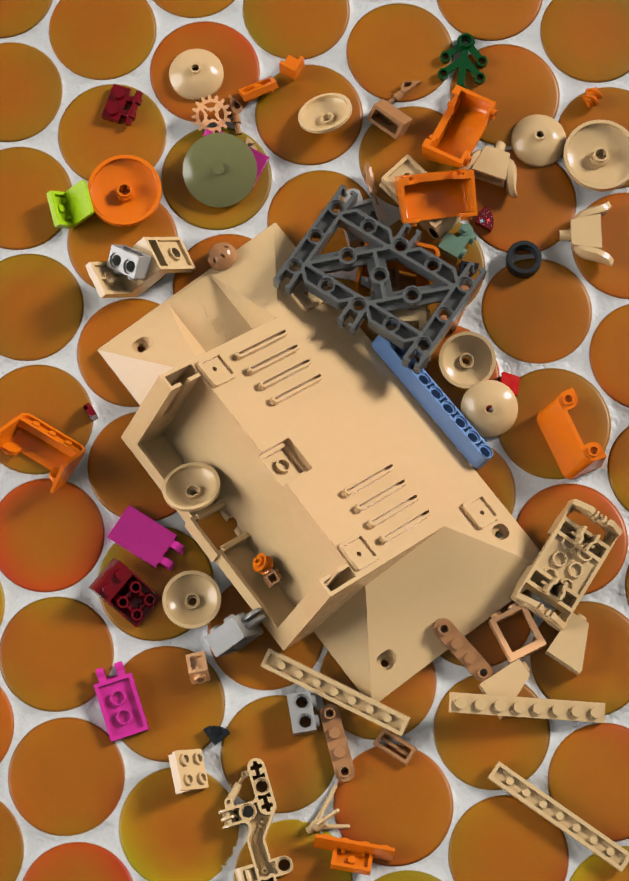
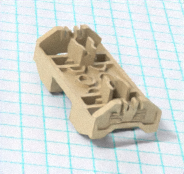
(566, 564)

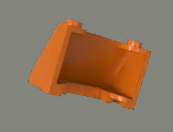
(459, 129)
(436, 195)
(564, 441)

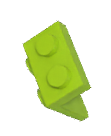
(70, 207)

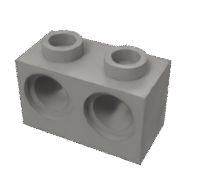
(128, 262)
(298, 713)

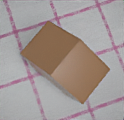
(276, 577)

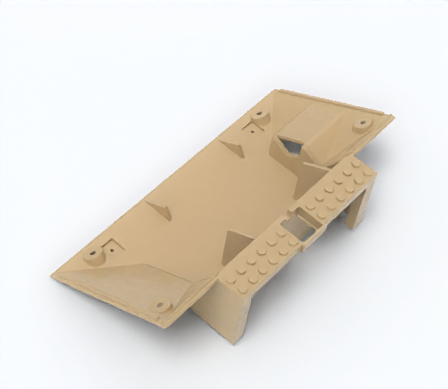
(317, 466)

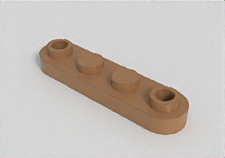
(462, 649)
(337, 743)

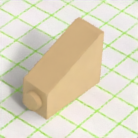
(570, 644)
(507, 681)

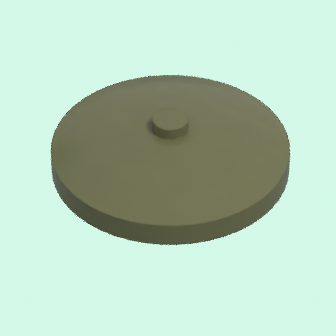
(220, 170)

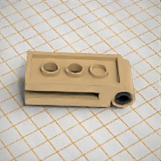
(436, 227)

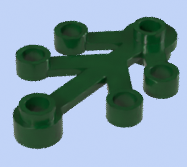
(463, 61)

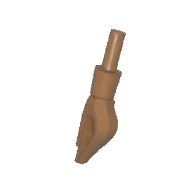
(404, 90)
(235, 114)
(370, 181)

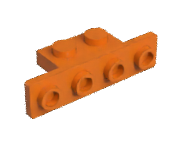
(351, 854)

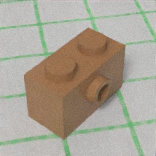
(389, 119)

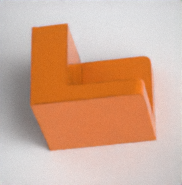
(291, 66)

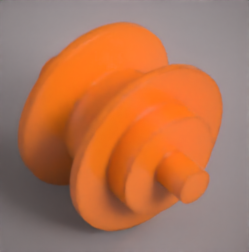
(591, 97)
(263, 563)

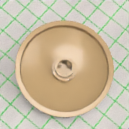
(598, 155)

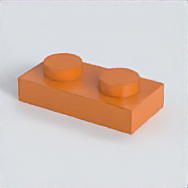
(258, 88)

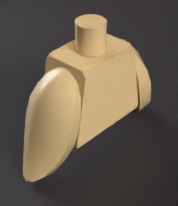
(495, 167)
(587, 235)

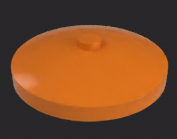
(125, 190)

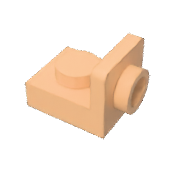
(198, 667)

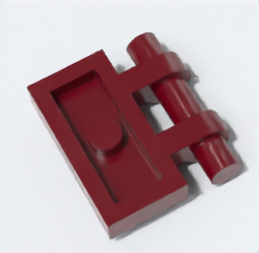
(117, 102)

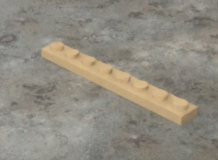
(335, 691)
(526, 707)
(559, 816)

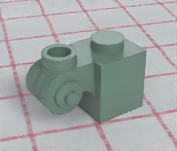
(455, 247)

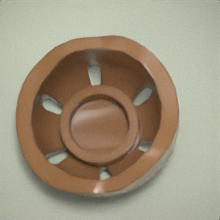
(217, 254)

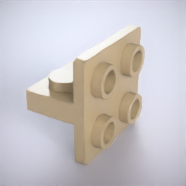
(188, 770)

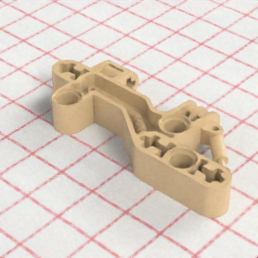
(259, 824)

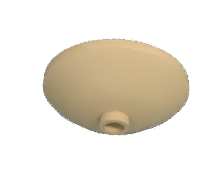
(198, 83)
(325, 113)
(536, 150)
(468, 345)
(494, 394)
(188, 480)
(190, 586)

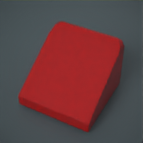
(511, 381)

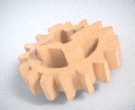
(219, 104)

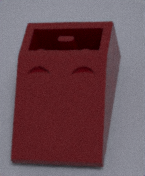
(125, 592)

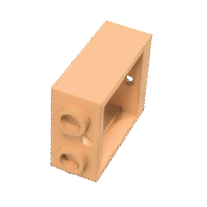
(524, 651)

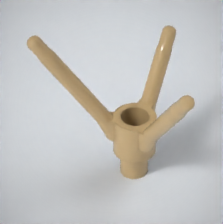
(320, 821)

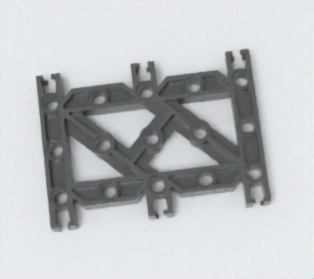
(378, 307)

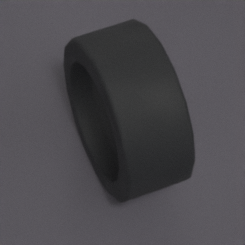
(523, 273)

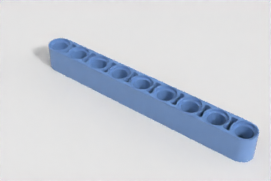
(435, 404)

